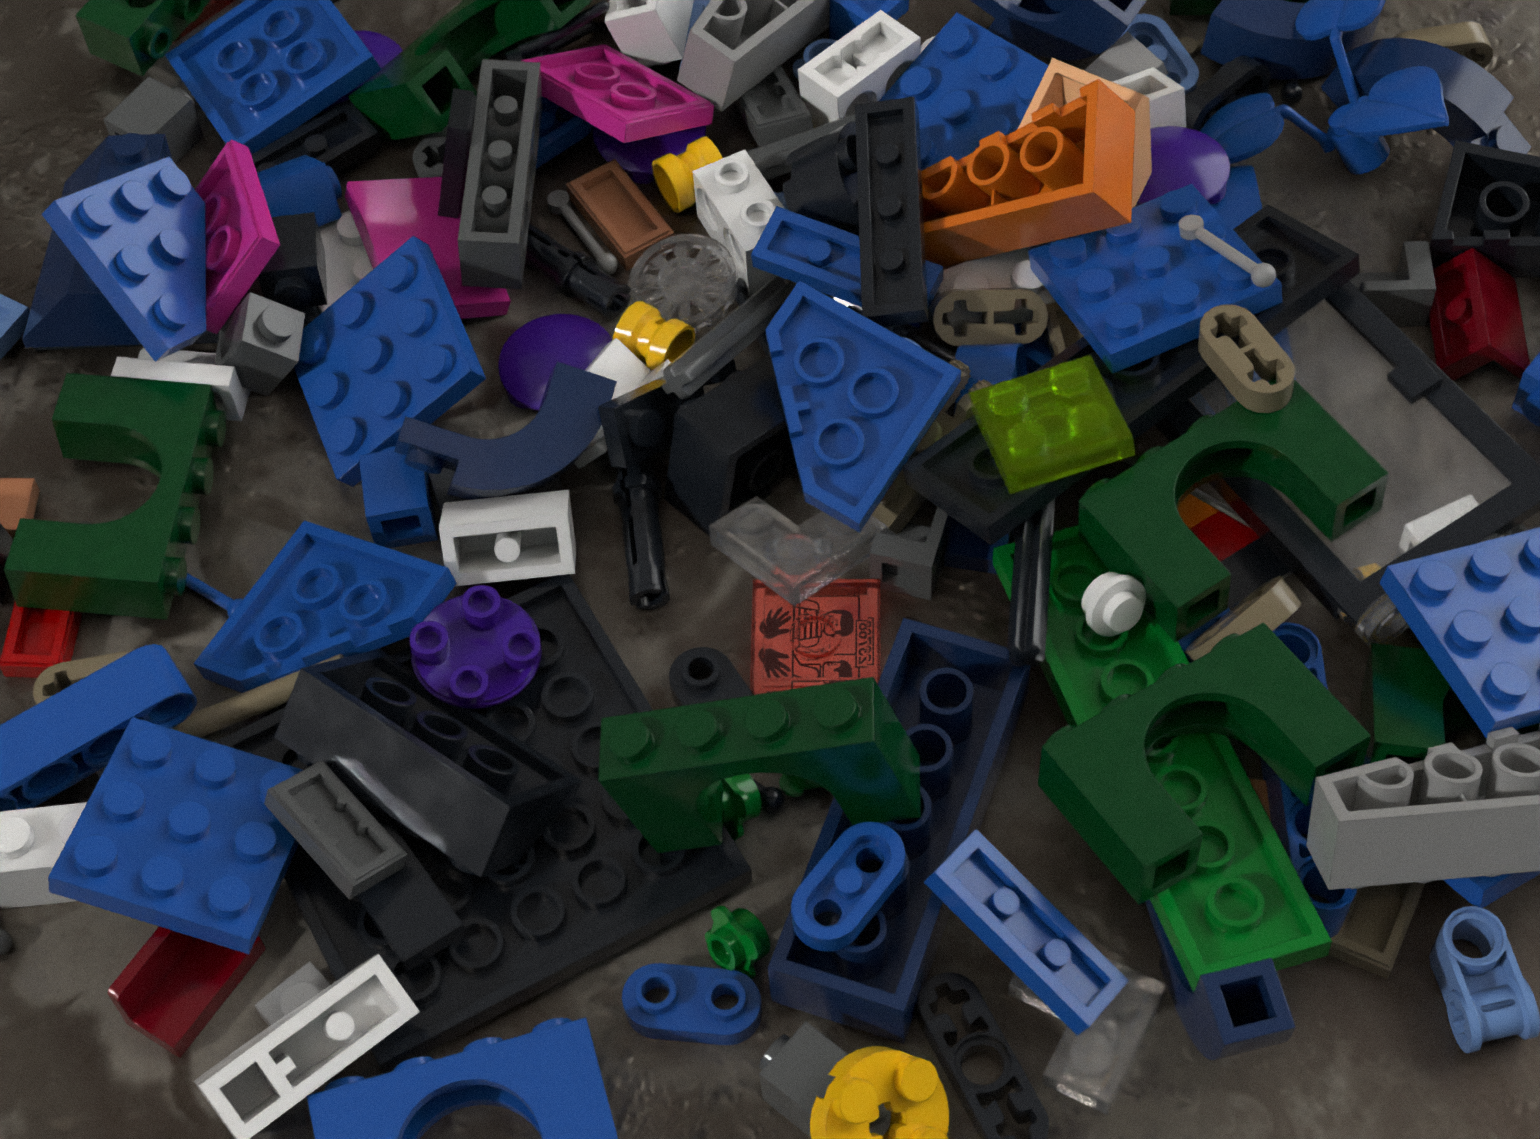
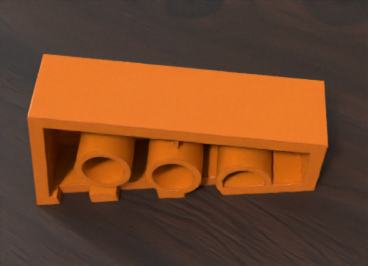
(1036, 184)

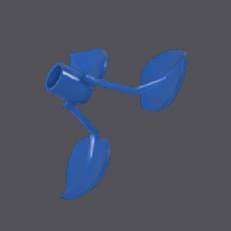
(1395, 105)

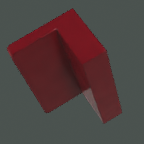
(1476, 317)
(178, 986)

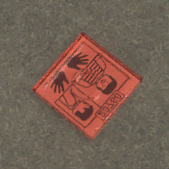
(819, 640)

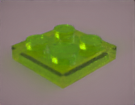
(1051, 424)

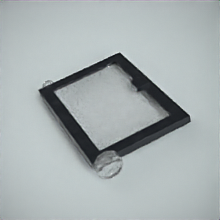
(1448, 462)

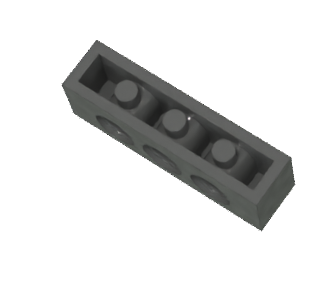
(500, 175)

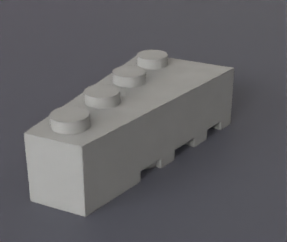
(745, 41)
(1432, 817)

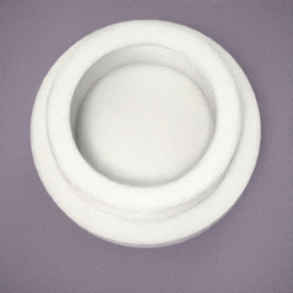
(1113, 603)

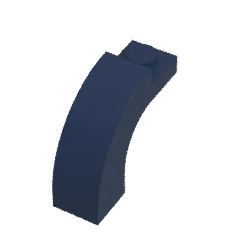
(1061, 26)
(1269, 35)
(1470, 93)
(524, 459)
(1230, 1007)

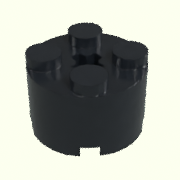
(826, 179)

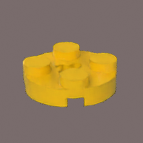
(876, 1077)

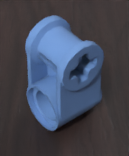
(1485, 994)

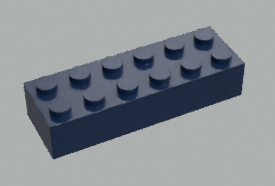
(960, 712)

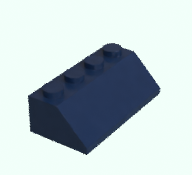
(66, 302)

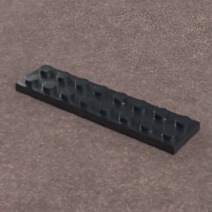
(959, 468)

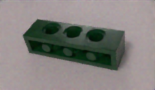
(135, 31)

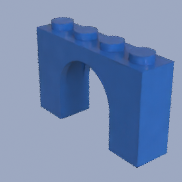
(541, 1075)

